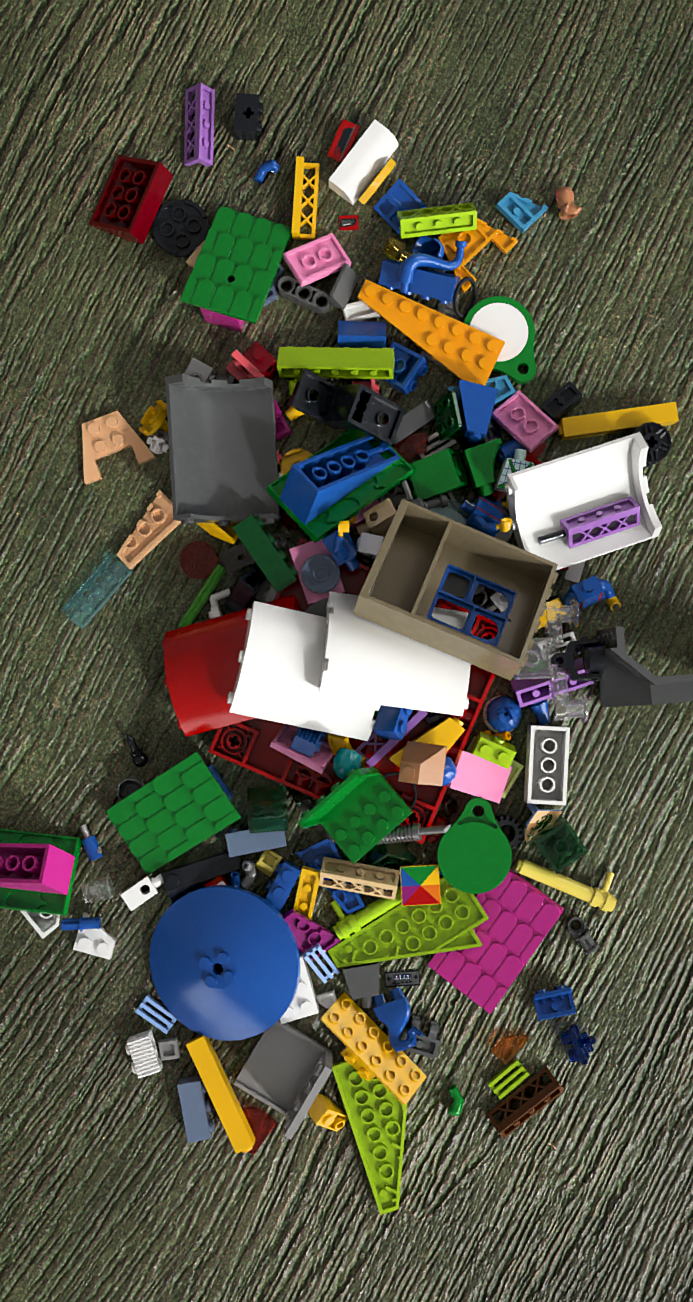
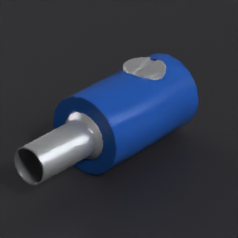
(90, 844)

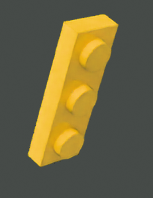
(307, 891)

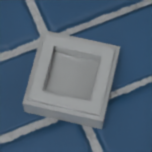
(169, 1049)

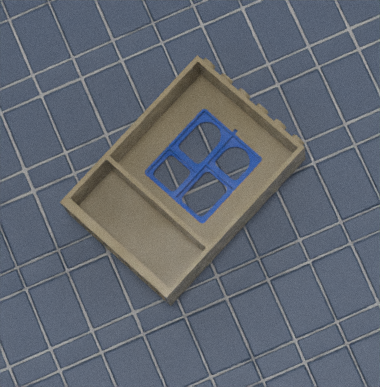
(411, 576)

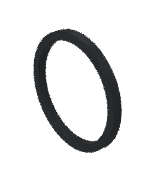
(456, 294)

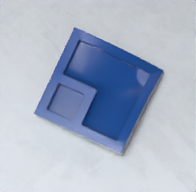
(397, 198)

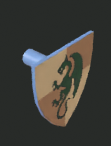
(539, 821)

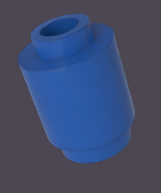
(508, 450)

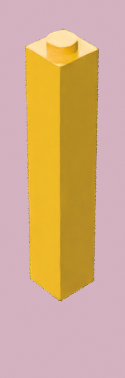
(616, 421)
(221, 1093)

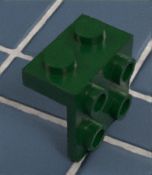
(448, 417)

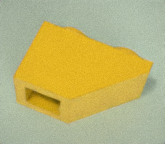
(327, 1113)

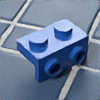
(554, 1003)

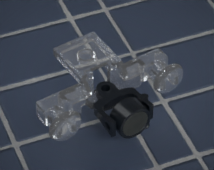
(544, 655)

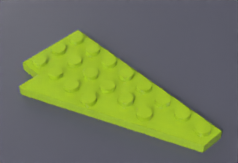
(415, 930)
(379, 1131)

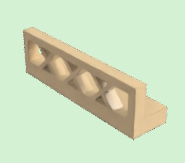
(359, 875)

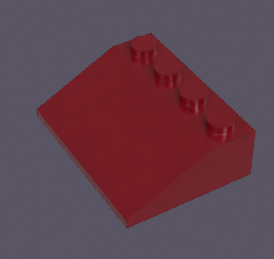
(131, 198)

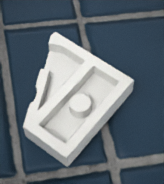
(95, 942)

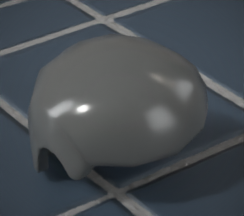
(128, 786)

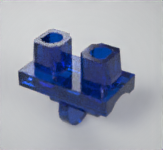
(581, 1042)

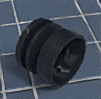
(659, 438)

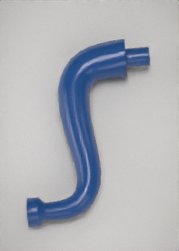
(416, 260)

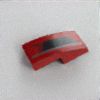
(343, 140)

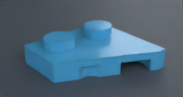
(520, 211)

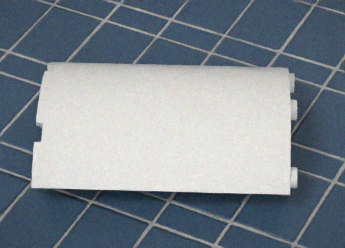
(576, 484)
(388, 668)
(283, 672)

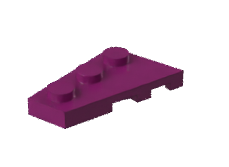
(309, 933)

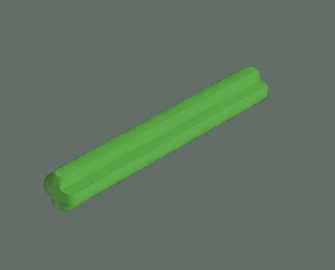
(203, 596)

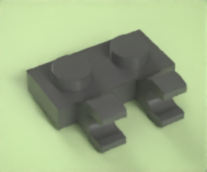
(428, 1043)

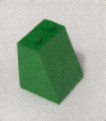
(438, 475)

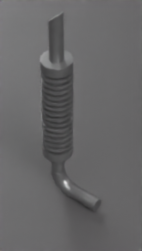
(408, 833)

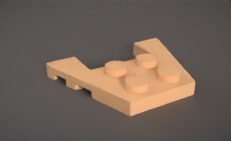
(107, 436)

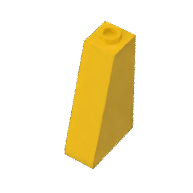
(443, 734)

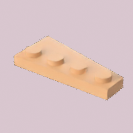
(149, 531)

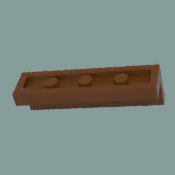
(528, 1109)

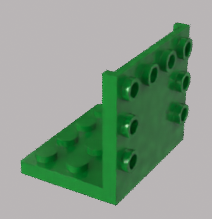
(358, 812)

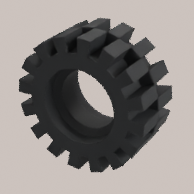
(515, 827)

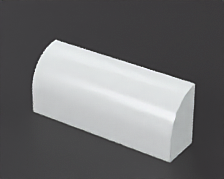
(363, 162)

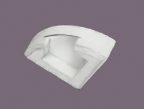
(326, 999)

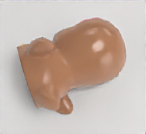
(566, 204)

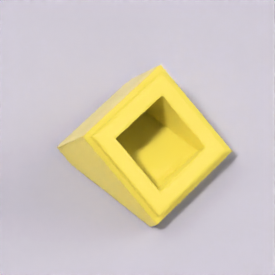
(268, 862)

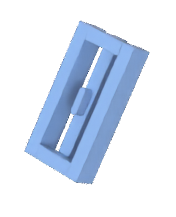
(329, 973)
(151, 1019)

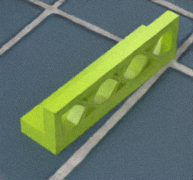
(437, 220)

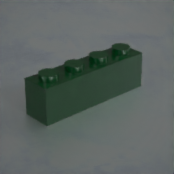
(265, 553)

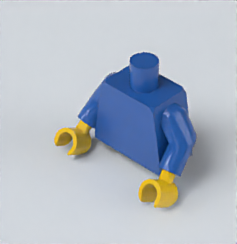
(342, 546)

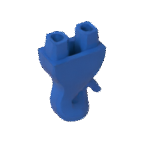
(395, 1017)

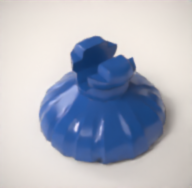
(496, 711)

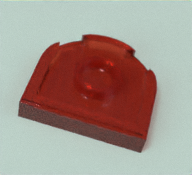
(260, 1124)

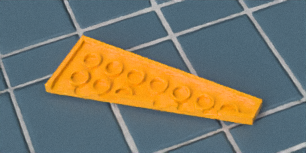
(454, 344)

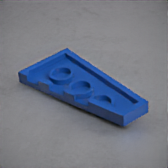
(313, 858)

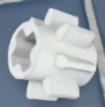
(158, 442)

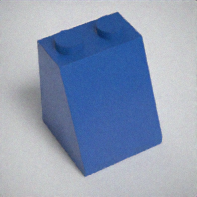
(475, 409)

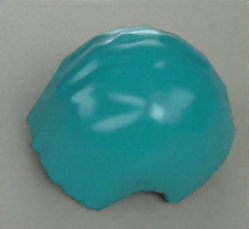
(345, 761)

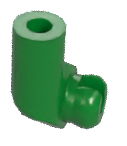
(457, 1104)

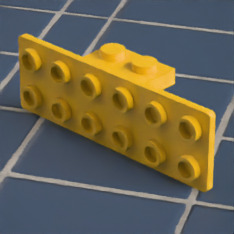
(370, 1049)

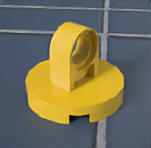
(154, 419)

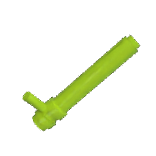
(354, 922)

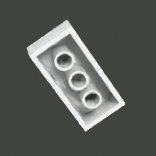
(546, 764)

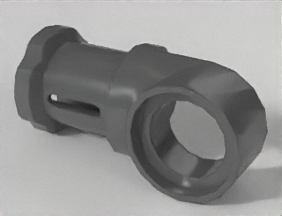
(582, 934)

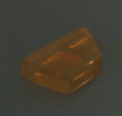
(509, 1046)

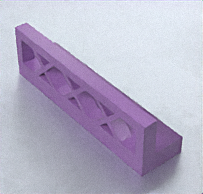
(202, 124)
(601, 517)
(390, 743)

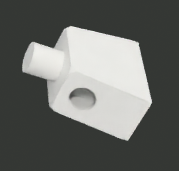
(135, 896)

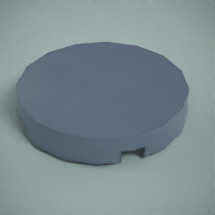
(320, 573)

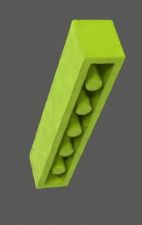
(337, 362)

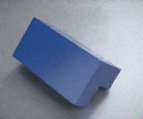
(361, 334)

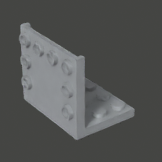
(286, 1072)

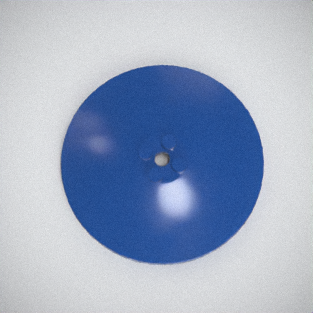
(249, 942)

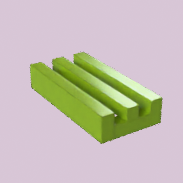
(491, 1083)

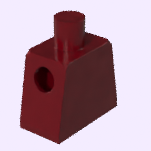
(261, 360)

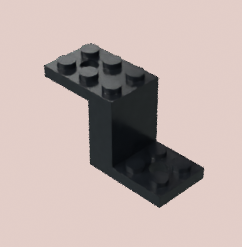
(347, 406)

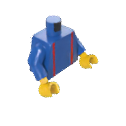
(487, 515)
(591, 592)

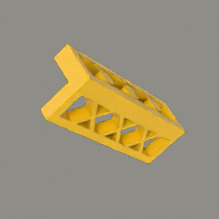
(299, 196)

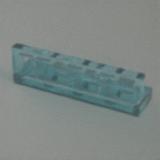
(98, 592)

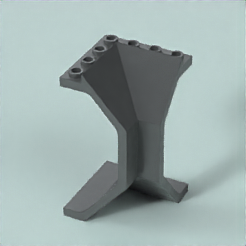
(630, 683)

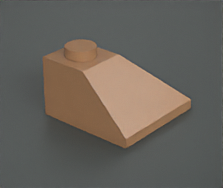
(423, 764)

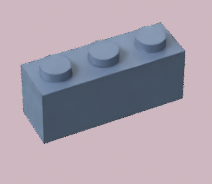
(244, 843)
(195, 1109)

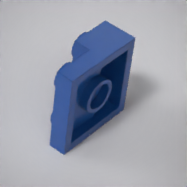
(407, 369)

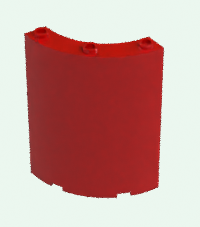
(204, 667)

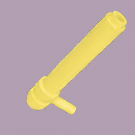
(594, 896)

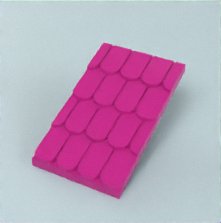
(515, 928)

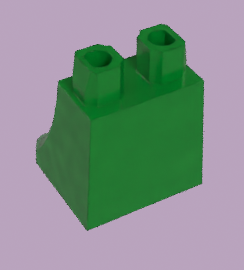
(480, 466)

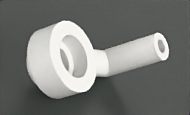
(215, 608)

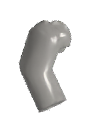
(250, 872)

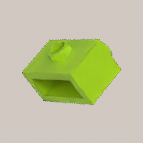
(494, 749)

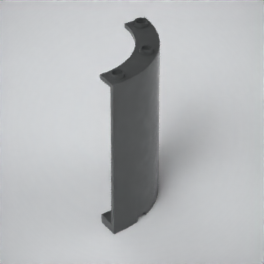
(221, 449)

